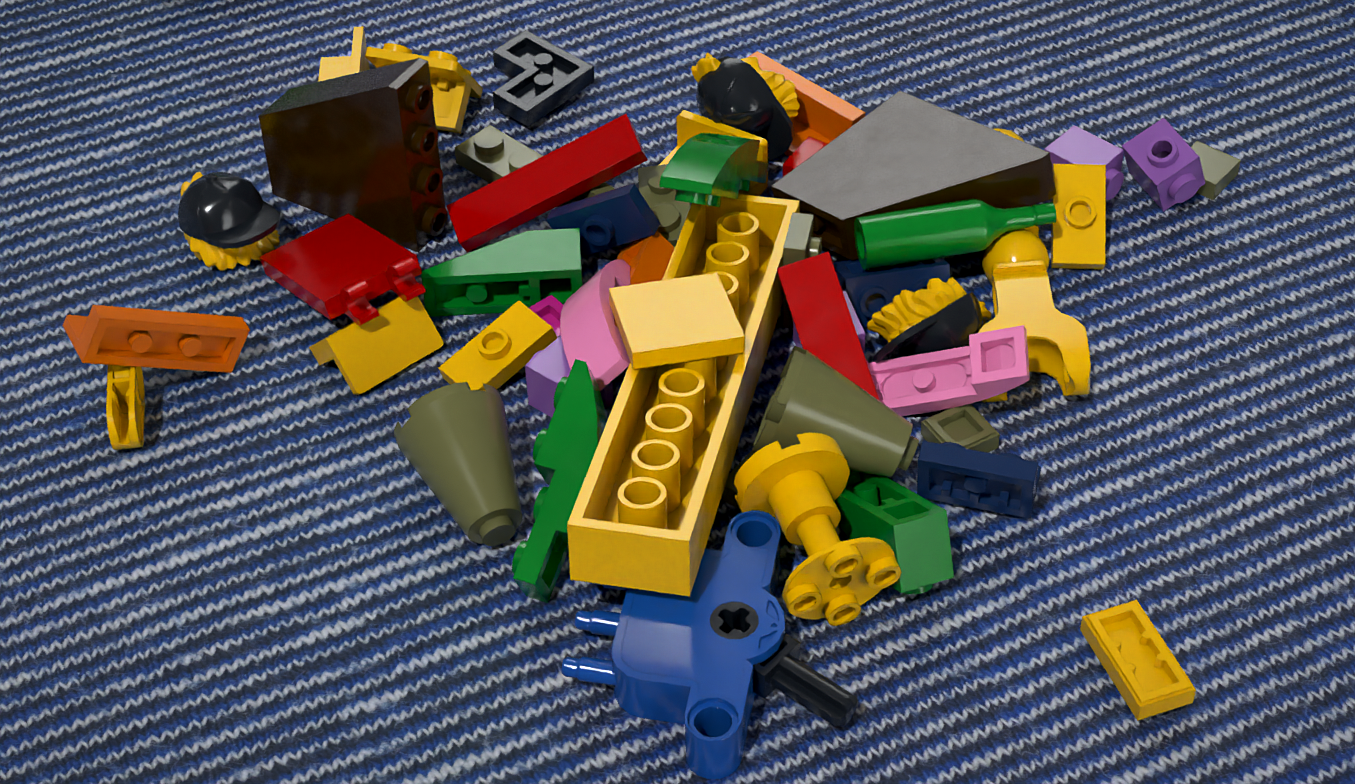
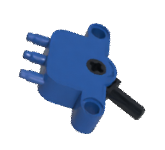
(711, 651)

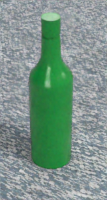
(940, 230)

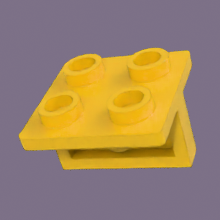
(449, 80)

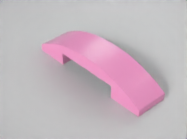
(589, 325)
(954, 376)

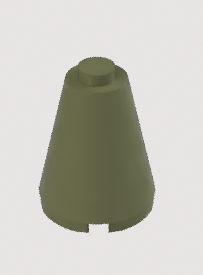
(823, 401)
(466, 458)

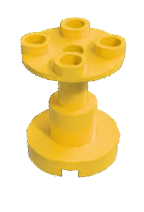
(800, 492)

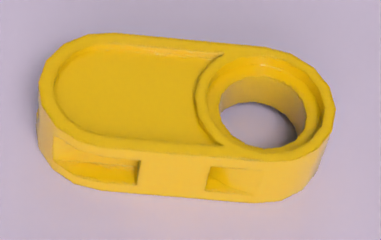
(125, 406)

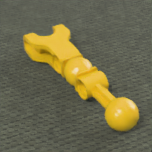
(1022, 296)

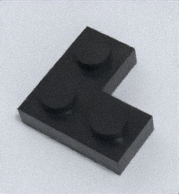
(541, 80)

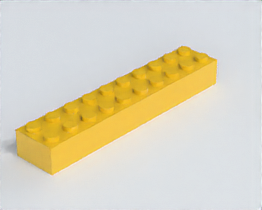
(679, 424)

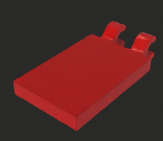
(344, 268)

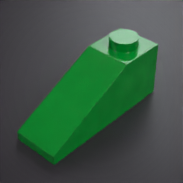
(510, 270)
(904, 520)

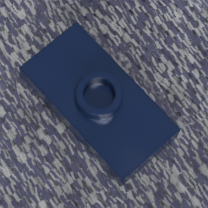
(607, 219)

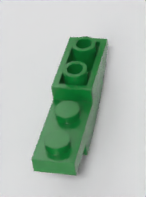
(713, 168)
(563, 460)

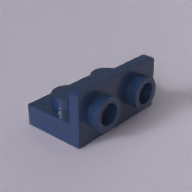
(876, 287)
(977, 478)

